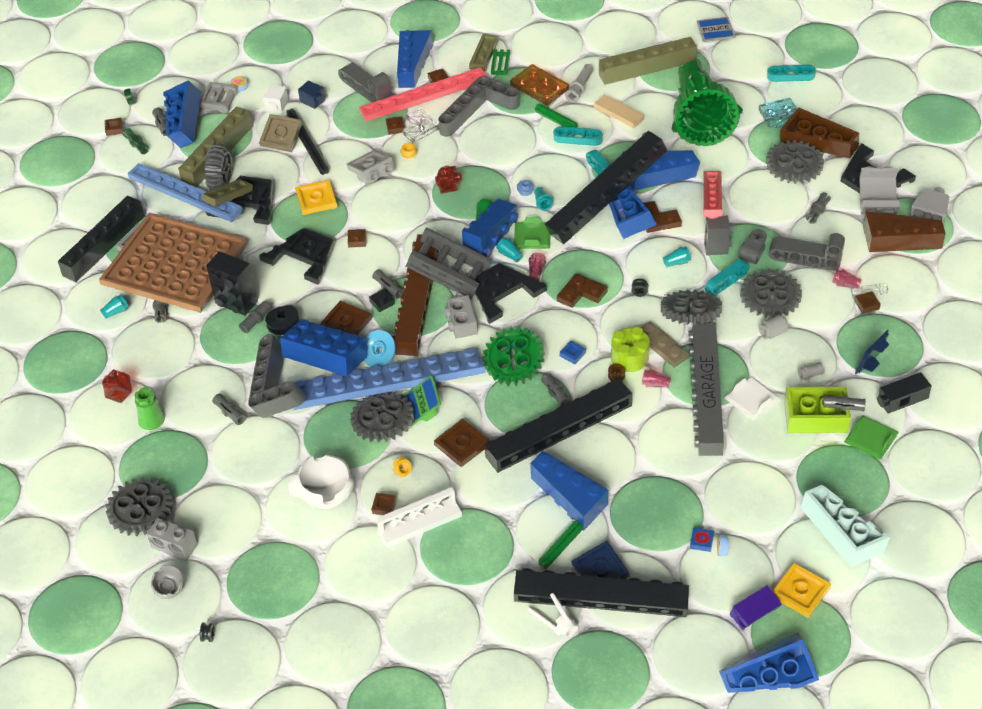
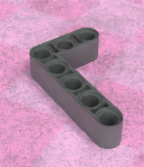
(471, 100)
(265, 394)

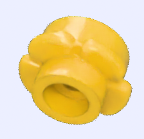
(408, 150)
(406, 467)

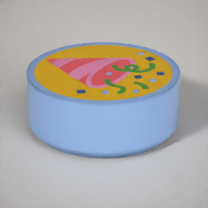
(240, 82)
(722, 545)

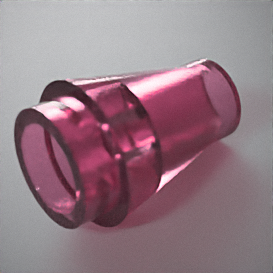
(536, 265)
(845, 279)
(655, 379)

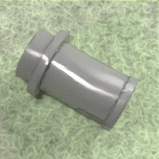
(806, 372)

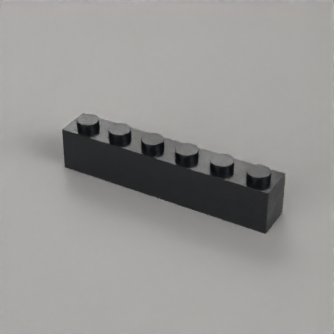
(101, 239)

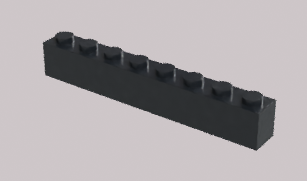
(606, 187)
(558, 425)
(602, 592)

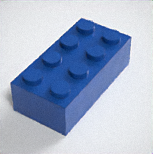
(323, 347)

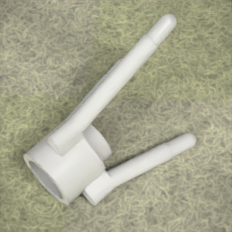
(565, 623)

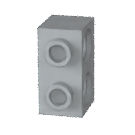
(461, 317)
(172, 539)

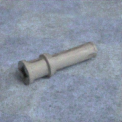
(577, 87)

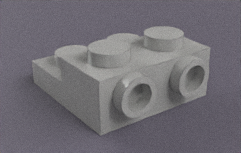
(371, 166)

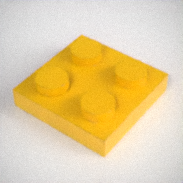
(316, 197)
(801, 590)

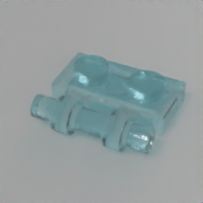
(777, 109)

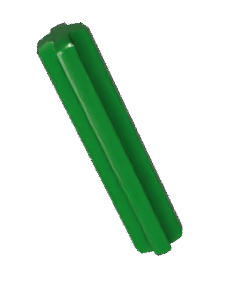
(554, 116)
(560, 544)

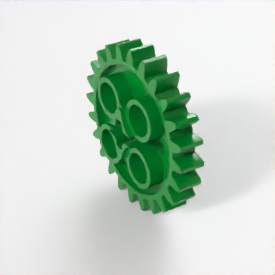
(496, 358)

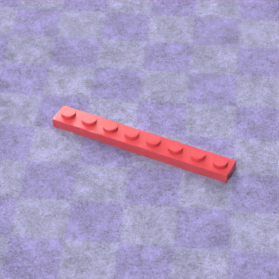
(420, 95)

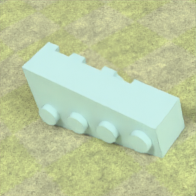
(843, 527)

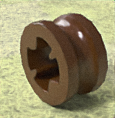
(616, 368)

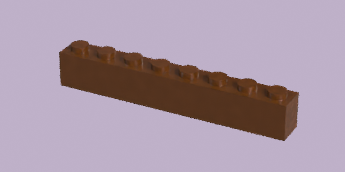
(414, 307)

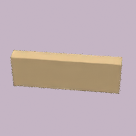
(619, 111)

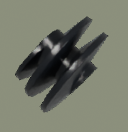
(281, 319)

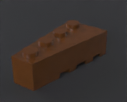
(821, 132)
(902, 233)

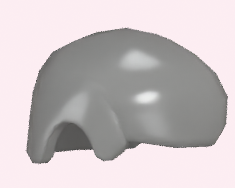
(167, 582)

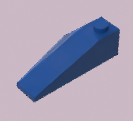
(773, 667)

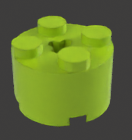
(630, 348)

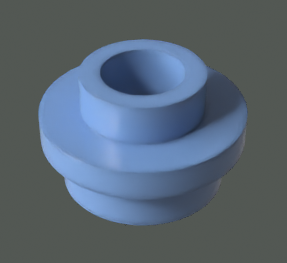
(525, 187)

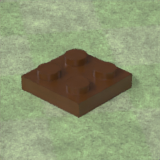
(347, 318)
(461, 442)

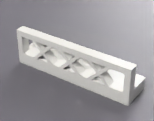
(419, 519)

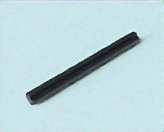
(309, 145)

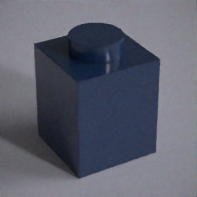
(311, 94)

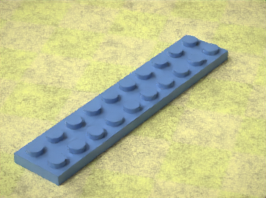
(390, 377)

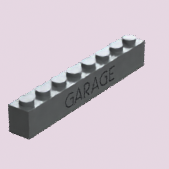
(707, 390)

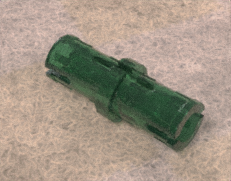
(135, 141)

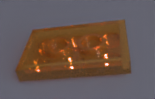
(539, 84)

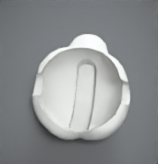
(322, 482)

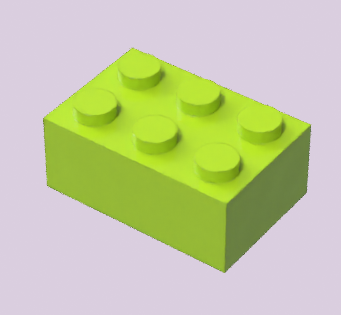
(806, 411)

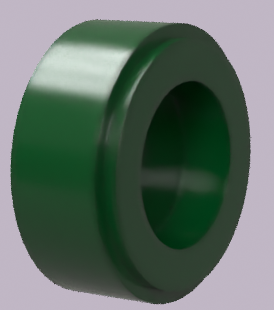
(129, 96)

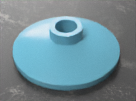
(376, 340)

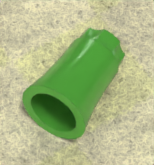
(148, 410)

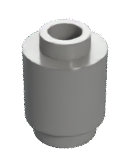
(773, 327)

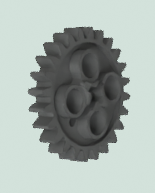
(795, 161)
(771, 293)
(678, 307)
(382, 417)
(131, 517)

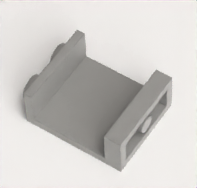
(878, 190)

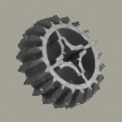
(218, 166)

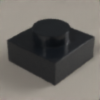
(381, 300)

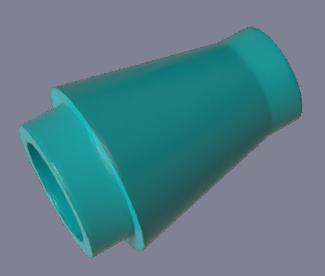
(543, 199)
(508, 249)
(677, 257)
(114, 306)

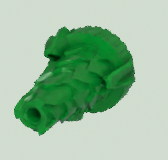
(704, 109)

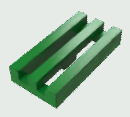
(501, 54)

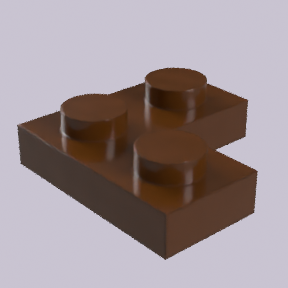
(664, 220)
(581, 287)

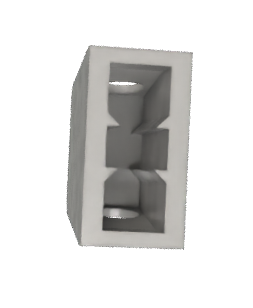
(931, 204)

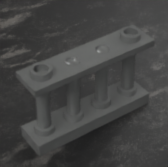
(443, 275)

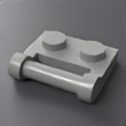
(213, 95)

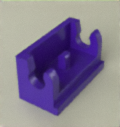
(755, 607)

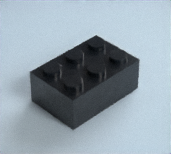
(232, 283)

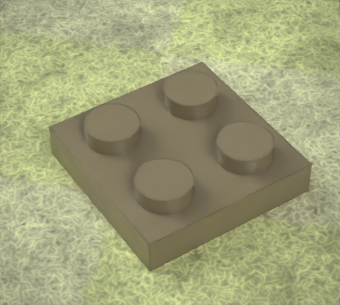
(280, 133)

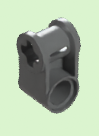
(753, 247)

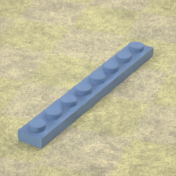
(182, 191)

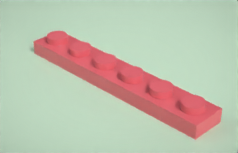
(712, 194)

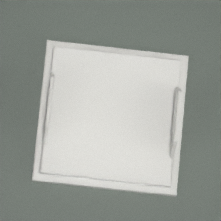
(751, 397)

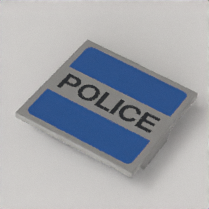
(715, 29)

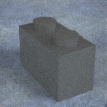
(717, 235)

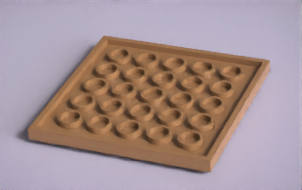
(169, 261)

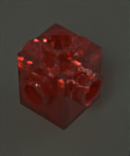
(448, 179)
(117, 386)

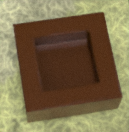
(437, 75)
(395, 125)
(113, 126)
(356, 238)
(867, 302)
(383, 504)

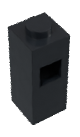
(904, 393)

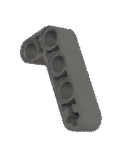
(370, 87)
(809, 253)

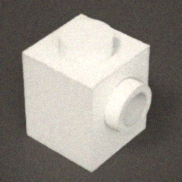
(275, 98)

